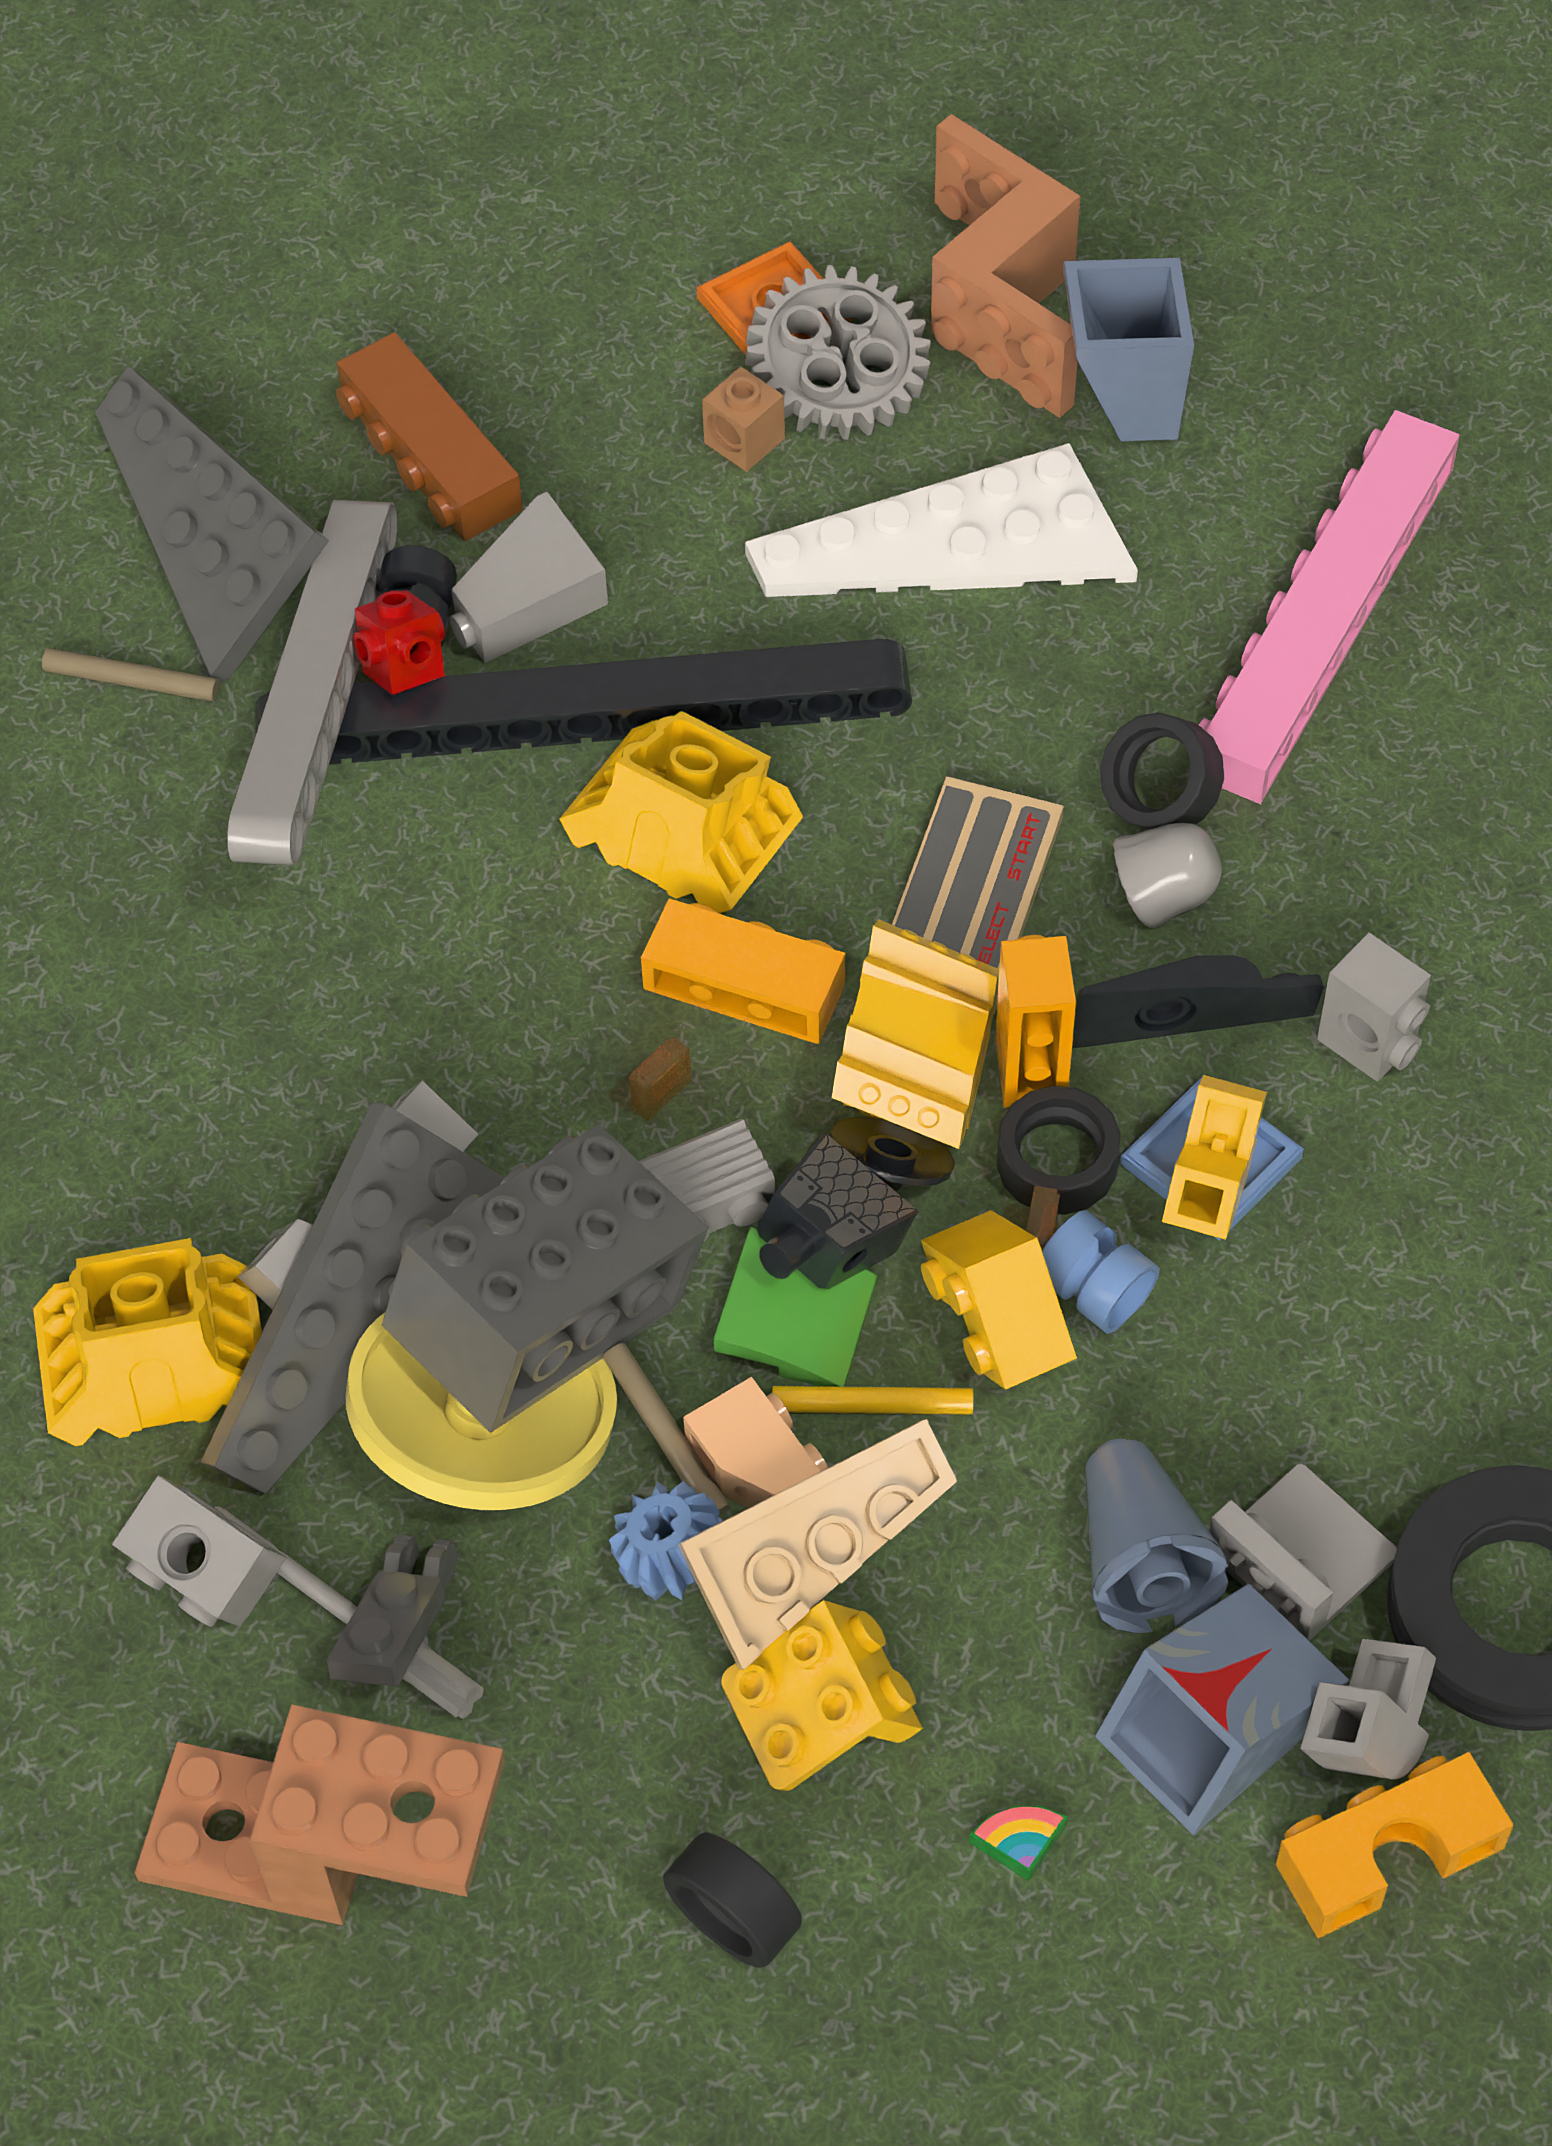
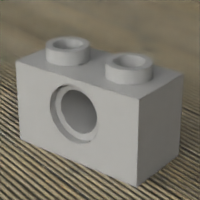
(1374, 1008)
(235, 1562)

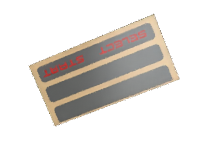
(978, 868)

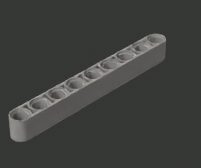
(310, 689)

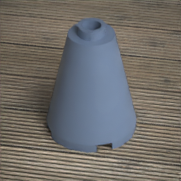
(1146, 1542)

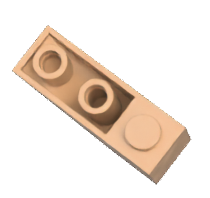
(750, 1444)

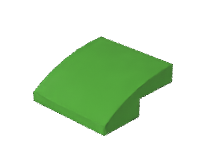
(793, 1321)

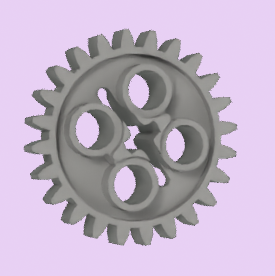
(884, 340)

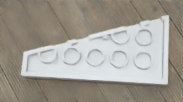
(973, 531)

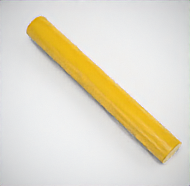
(876, 1400)

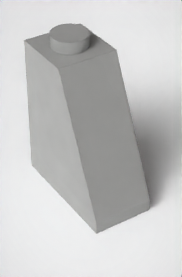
(527, 583)

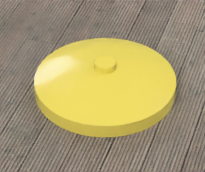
(447, 1455)

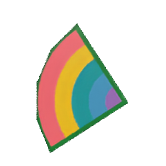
(1019, 1836)

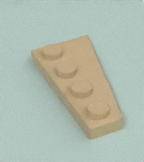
(798, 1545)

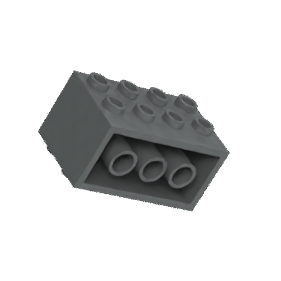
(542, 1275)

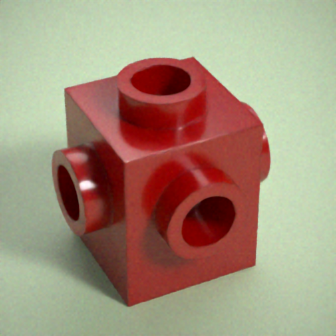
(399, 641)

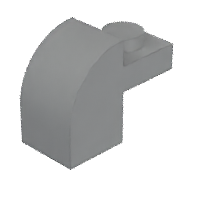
(1375, 1719)

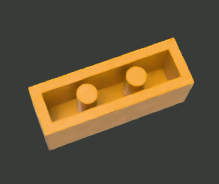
(743, 970)
(1034, 1015)

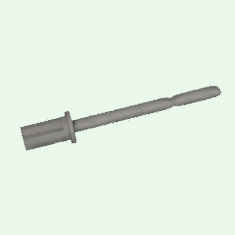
(427, 1670)

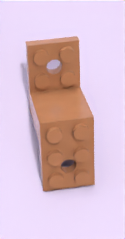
(1004, 266)
(322, 1815)

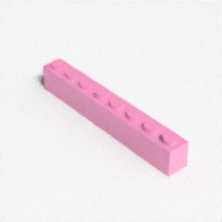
(1328, 601)

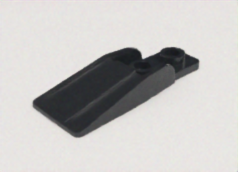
(1190, 998)

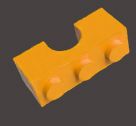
(1440, 1809)

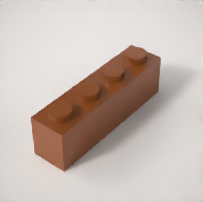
(428, 437)

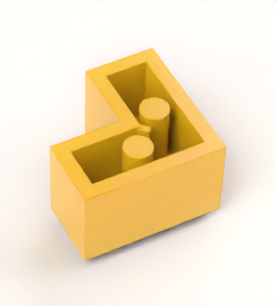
(1005, 1295)

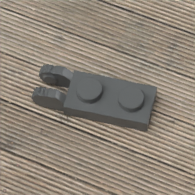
(394, 1614)

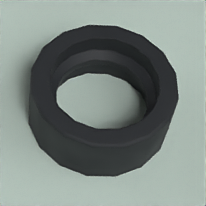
(1121, 761)
(1062, 1107)
(732, 1899)

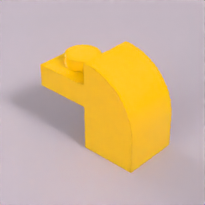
(1215, 1157)

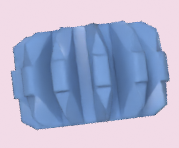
(651, 1534)

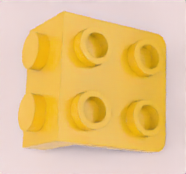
(819, 1694)

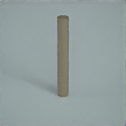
(130, 674)
(662, 1424)

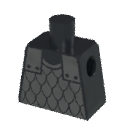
(831, 1218)

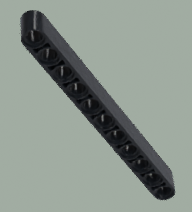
(614, 697)

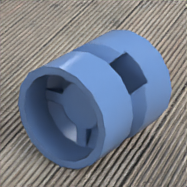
(1103, 1277)

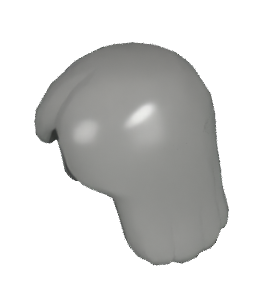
(1167, 870)

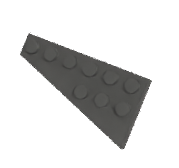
(213, 523)
(337, 1288)

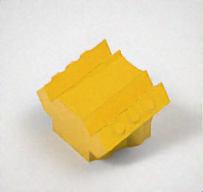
(685, 810)
(917, 1035)
(143, 1340)

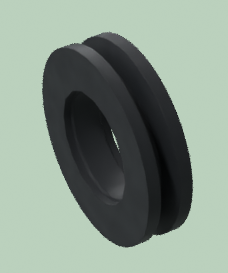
(1444, 1530)

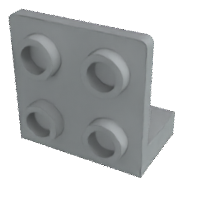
(1302, 1549)

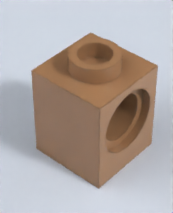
(743, 418)

